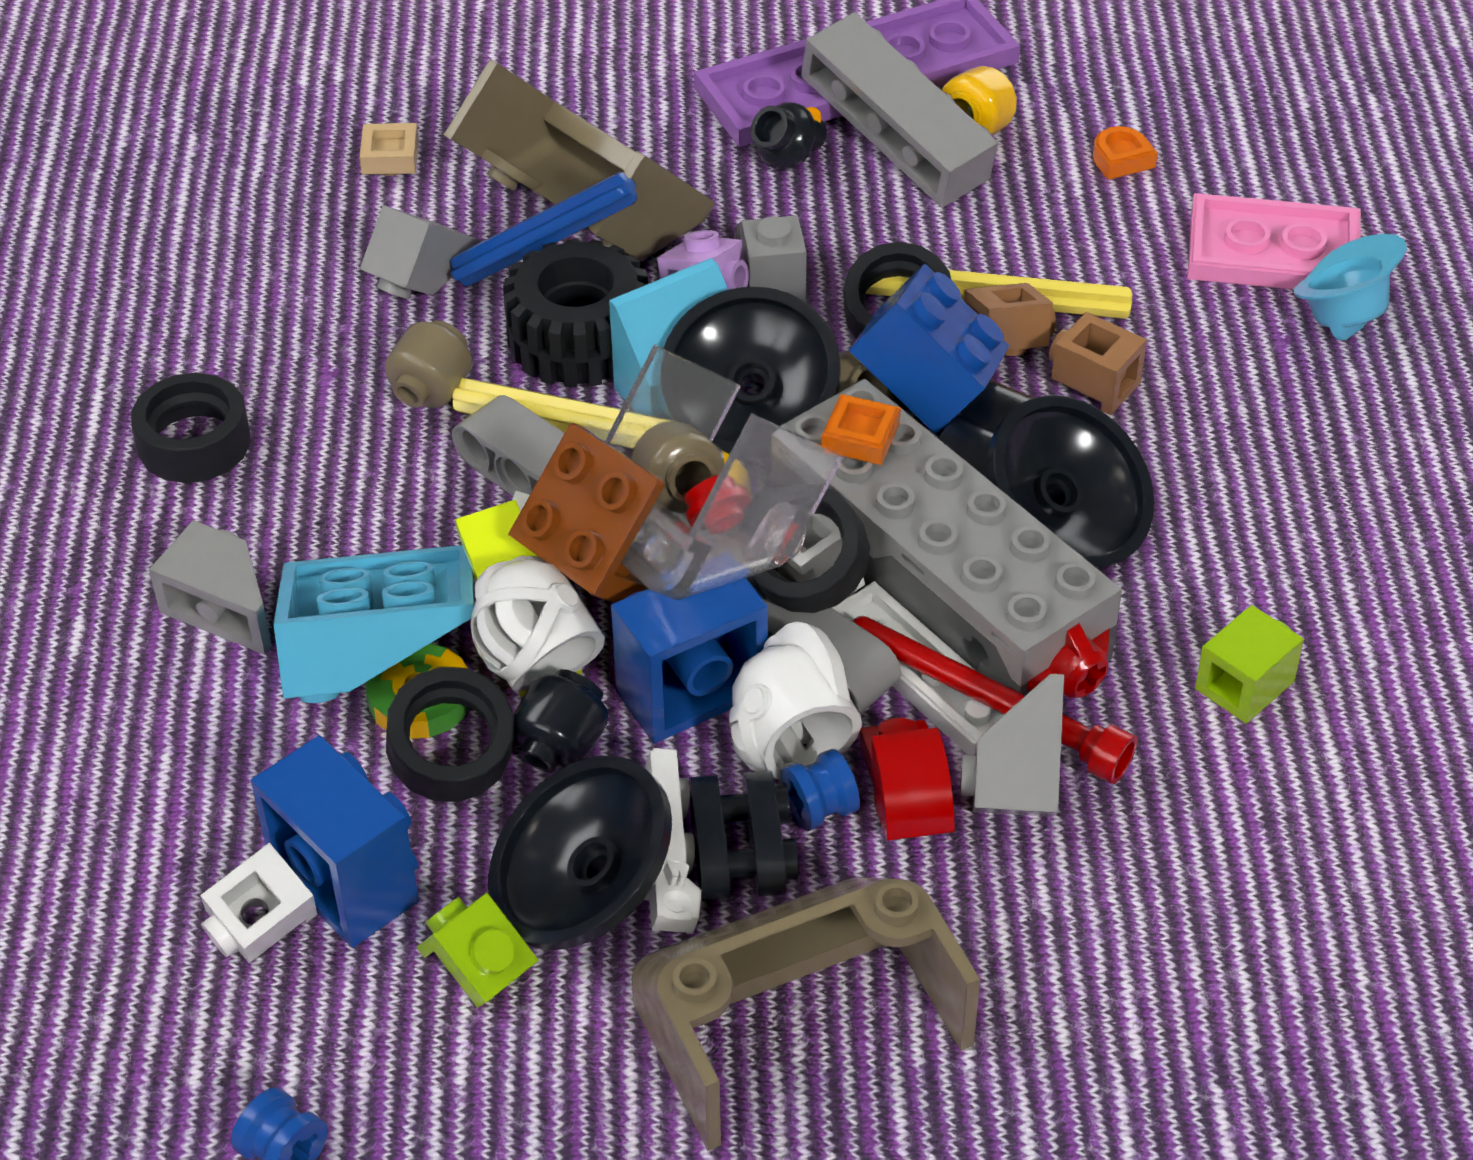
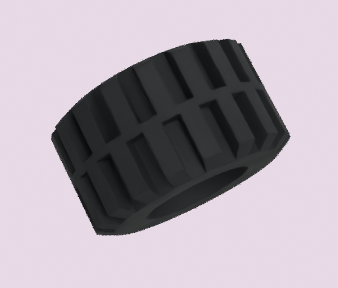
(562, 309)

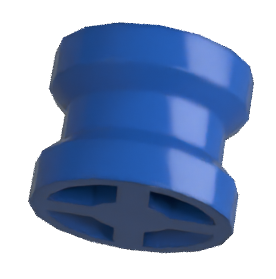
(821, 789)
(277, 1131)

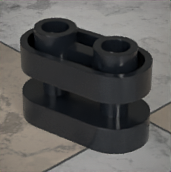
(769, 856)

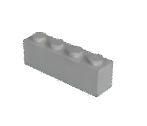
(899, 109)

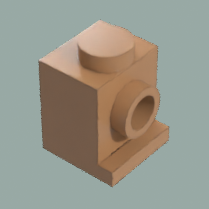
(1019, 311)
(1098, 360)

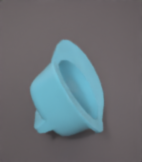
(1352, 283)

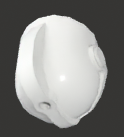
(531, 622)
(791, 698)

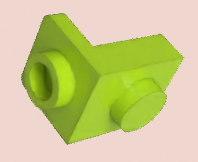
(478, 947)

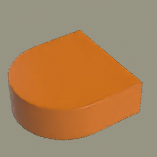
(1123, 152)

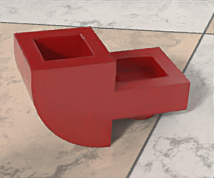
(909, 778)

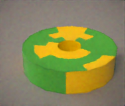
(384, 687)

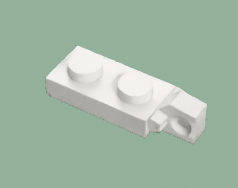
(673, 896)

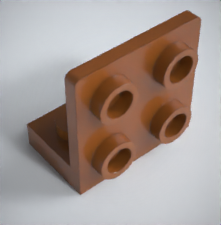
(588, 513)

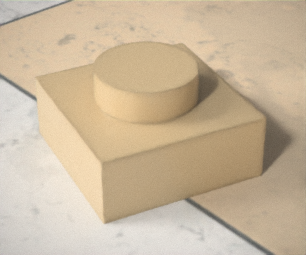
(389, 148)

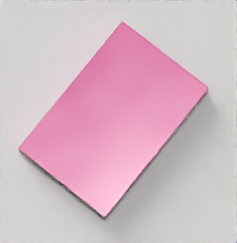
(1264, 239)

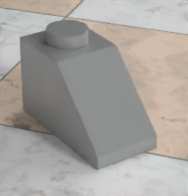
(412, 253)
(774, 253)
(212, 586)
(1019, 757)

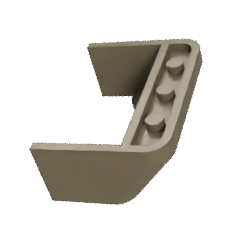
(562, 154)
(708, 972)

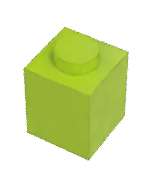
(1249, 663)

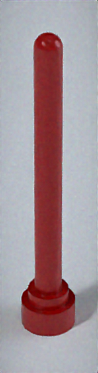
(1104, 749)

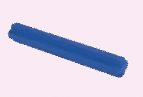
(544, 228)

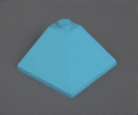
(363, 614)

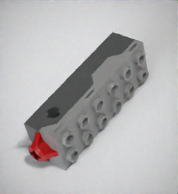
(974, 560)

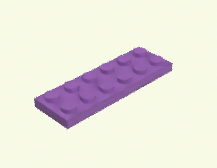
(937, 36)

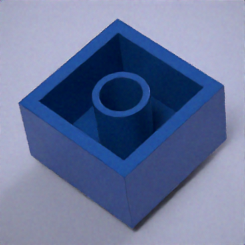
(931, 348)
(684, 654)
(339, 838)

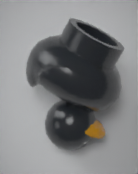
(787, 134)

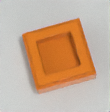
(861, 429)

